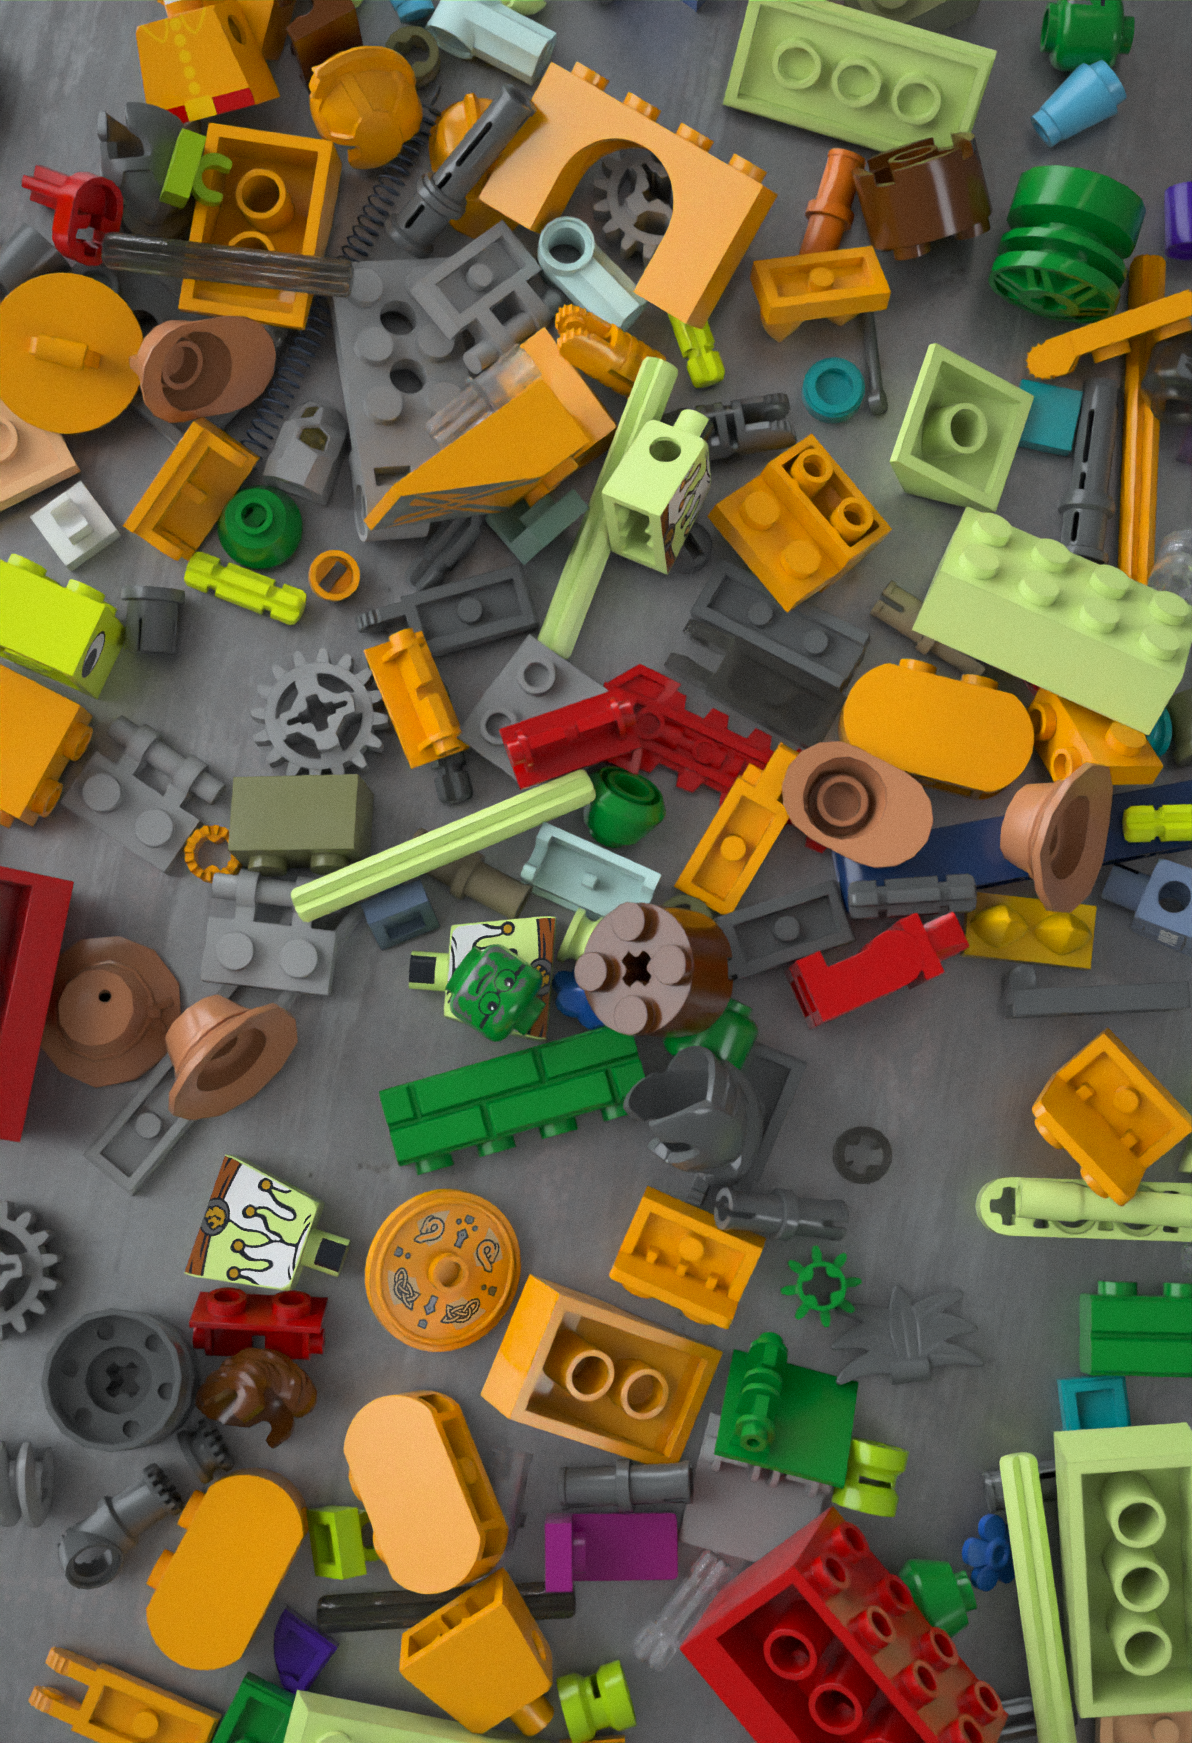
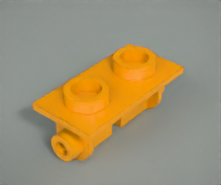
(415, 698)

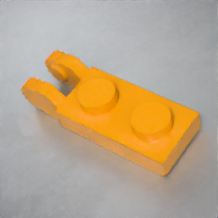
(1111, 335)
(122, 1705)

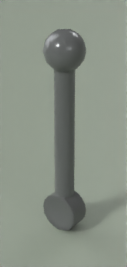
(876, 395)

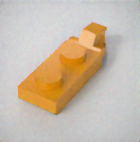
(739, 835)

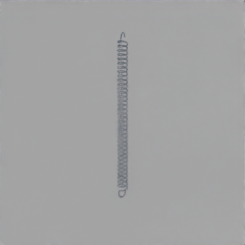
(410, 162)

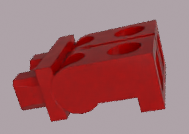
(898, 957)

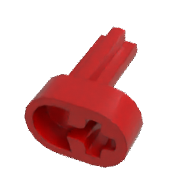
(78, 203)

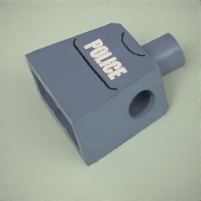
(1142, 895)

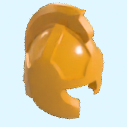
(366, 102)

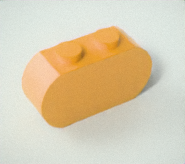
(939, 729)
(425, 1491)
(225, 1567)

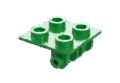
(786, 1415)

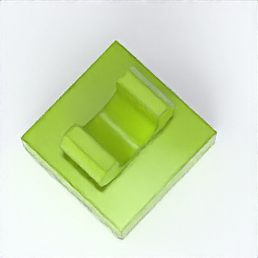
(186, 171)
(338, 1541)

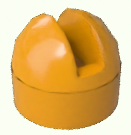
(344, 585)

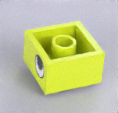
(57, 629)

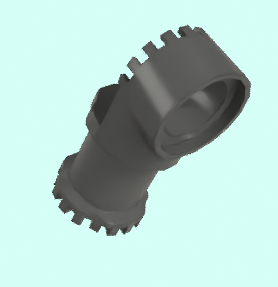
(117, 1528)

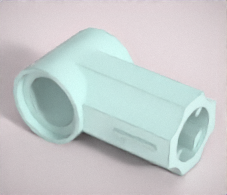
(493, 35)
(591, 281)

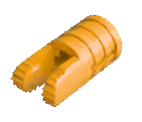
(586, 347)

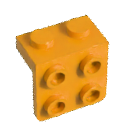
(1110, 1116)

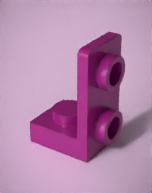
(609, 1547)

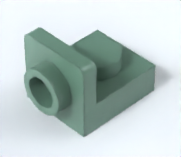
(532, 528)

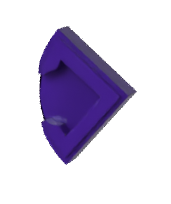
(300, 1650)

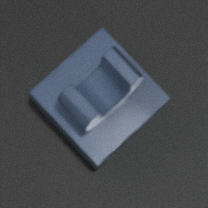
(400, 914)

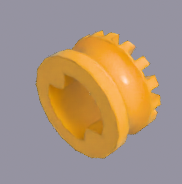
(216, 835)

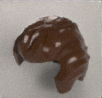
(258, 1388)

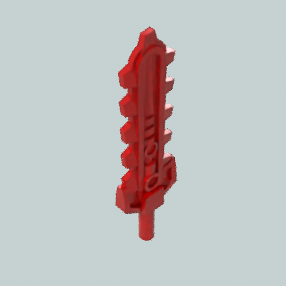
(686, 743)

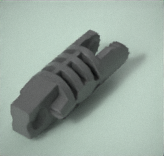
(745, 425)

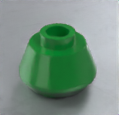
(260, 527)
(623, 807)
(939, 1593)

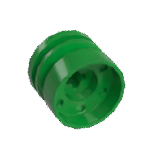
(1067, 244)

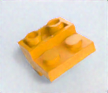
(800, 523)

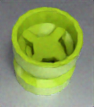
(876, 1462)
(596, 1702)

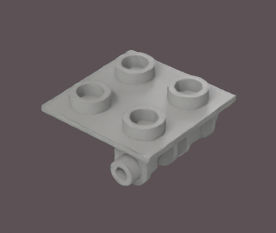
(528, 686)
(745, 1506)

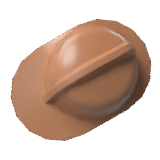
(203, 366)
(857, 804)

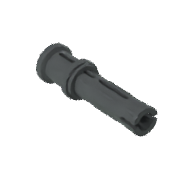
(443, 193)
(1087, 502)

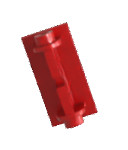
(570, 738)
(230, 1319)

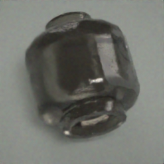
(1168, 380)

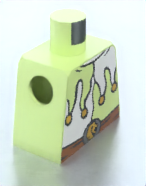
(659, 490)
(526, 937)
(262, 1231)

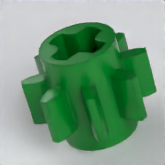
(835, 1298)

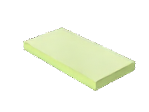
(855, 74)

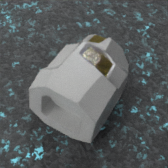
(309, 452)

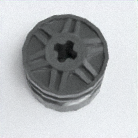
(84, 1380)

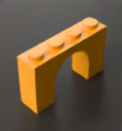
(713, 202)

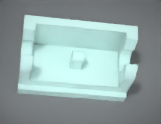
(585, 875)

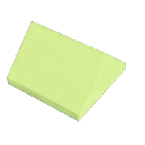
(959, 432)

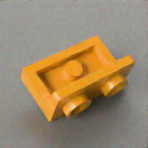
(1072, 734)
(685, 1259)

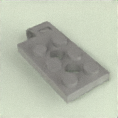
(382, 421)

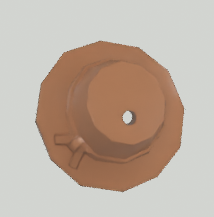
(1060, 834)
(117, 1037)
(225, 1054)

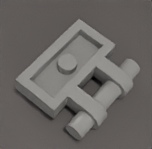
(476, 281)
(133, 812)
(266, 953)

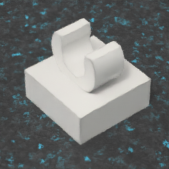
(75, 526)

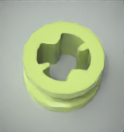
(576, 936)

